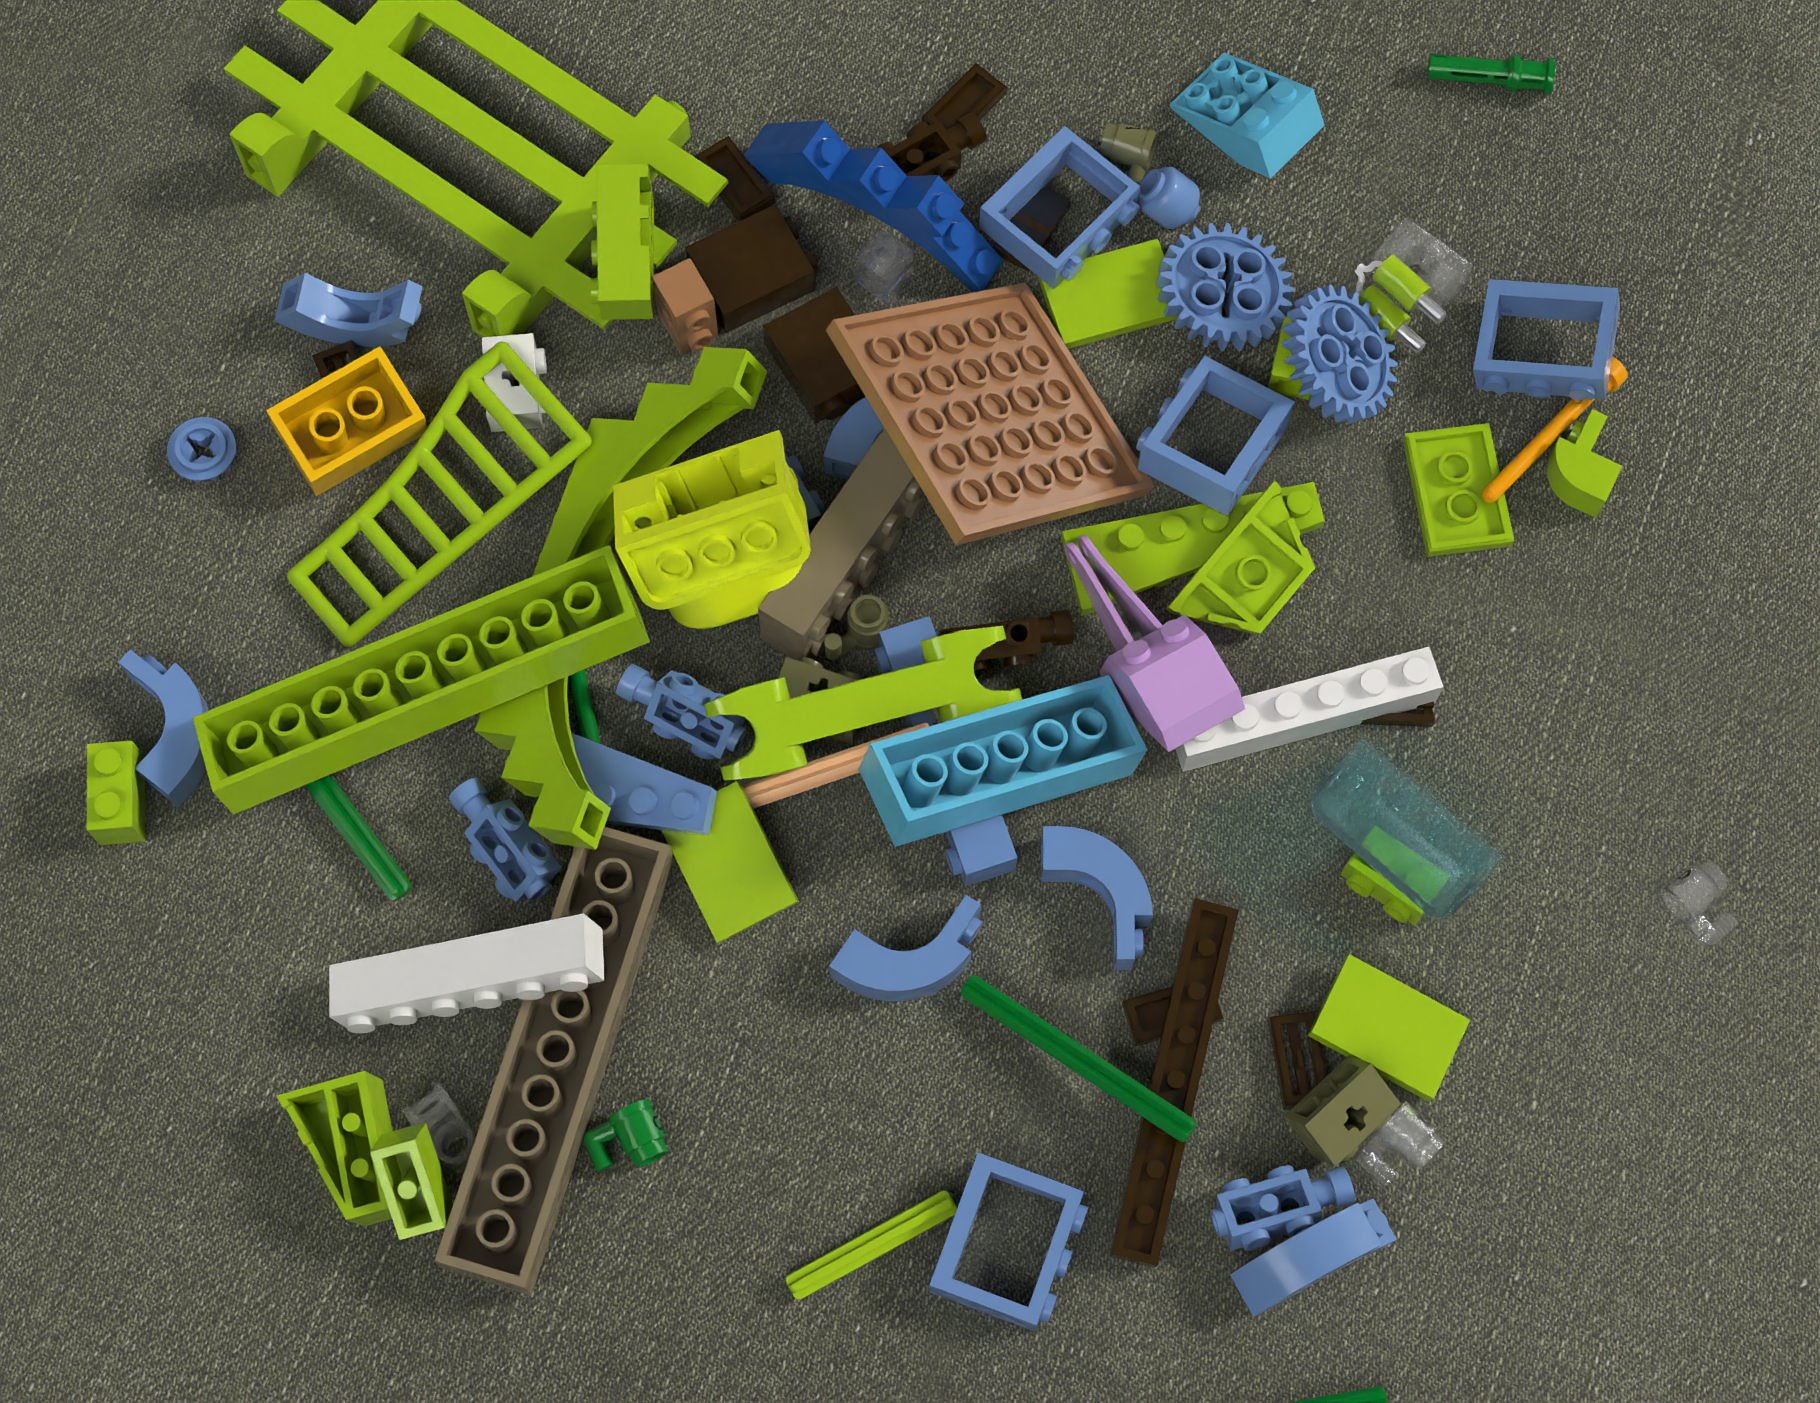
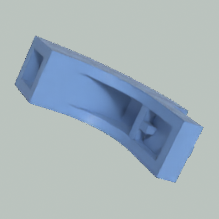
(345, 315)
(851, 439)
(176, 760)
(1098, 863)
(911, 974)
(1312, 1256)

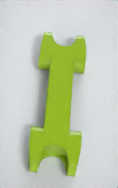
(786, 723)

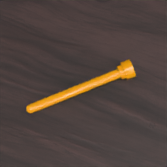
(1546, 437)

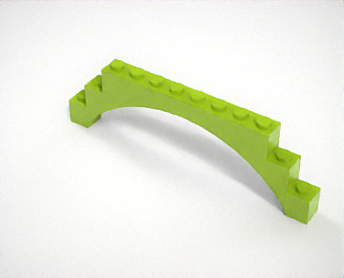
(665, 425)

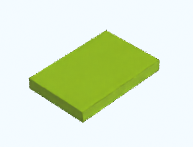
(1109, 296)
(1447, 481)
(733, 867)
(1389, 1026)

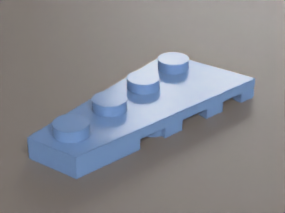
(643, 792)

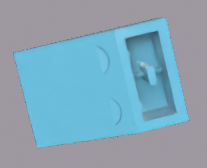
(1250, 113)

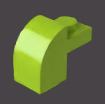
(1576, 473)

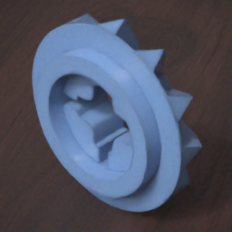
(201, 432)

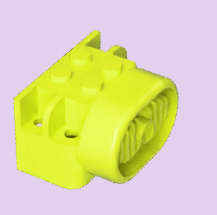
(713, 532)

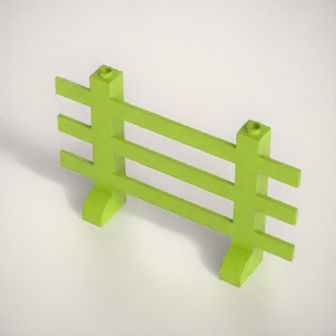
(373, 53)

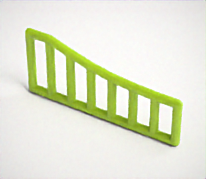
(421, 456)

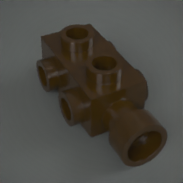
(938, 144)
(1030, 635)

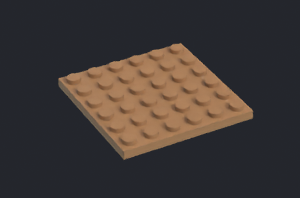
(989, 411)

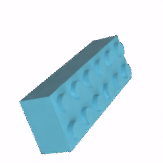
(1001, 760)

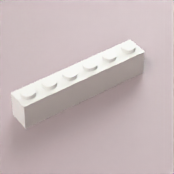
(1318, 707)
(466, 973)

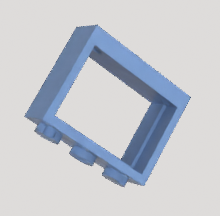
(1059, 151)
(1547, 302)
(1193, 477)
(1056, 1258)

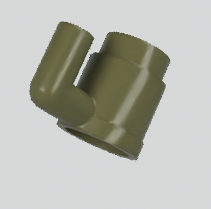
(1129, 147)
(864, 622)

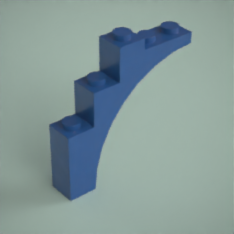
(867, 178)

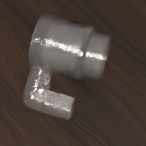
(1692, 895)
(1408, 1136)

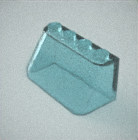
(1405, 831)

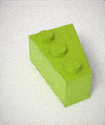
(623, 242)
(340, 1127)

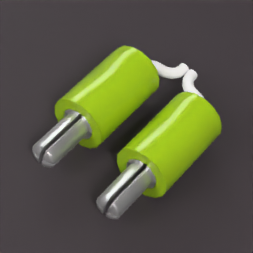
(1405, 288)

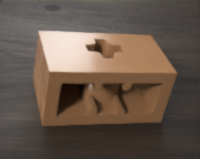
(685, 306)

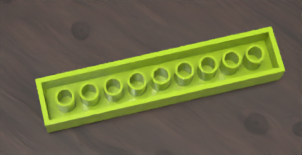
(419, 680)

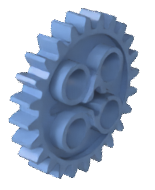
(1187, 282)
(1339, 354)

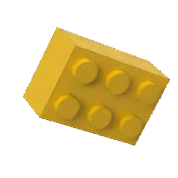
(347, 421)

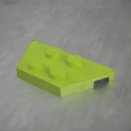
(1249, 570)

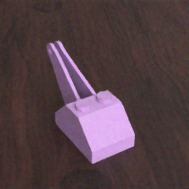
(1169, 676)

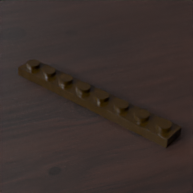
(1176, 1080)

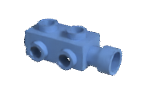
(679, 711)
(505, 843)
(1265, 1199)

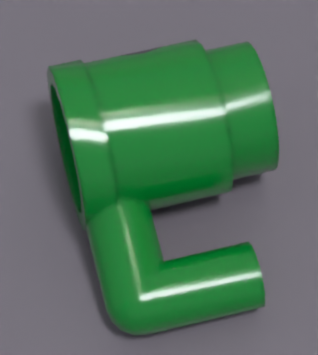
(637, 1132)

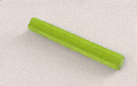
(871, 1245)

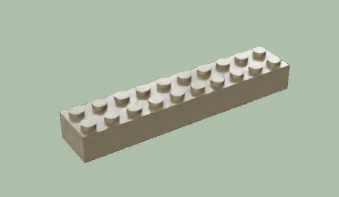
(553, 1074)

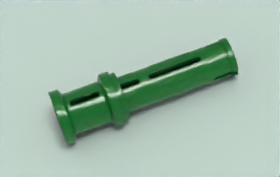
(1511, 73)

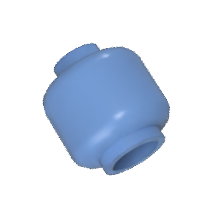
(1169, 197)

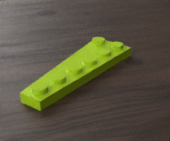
(1176, 542)

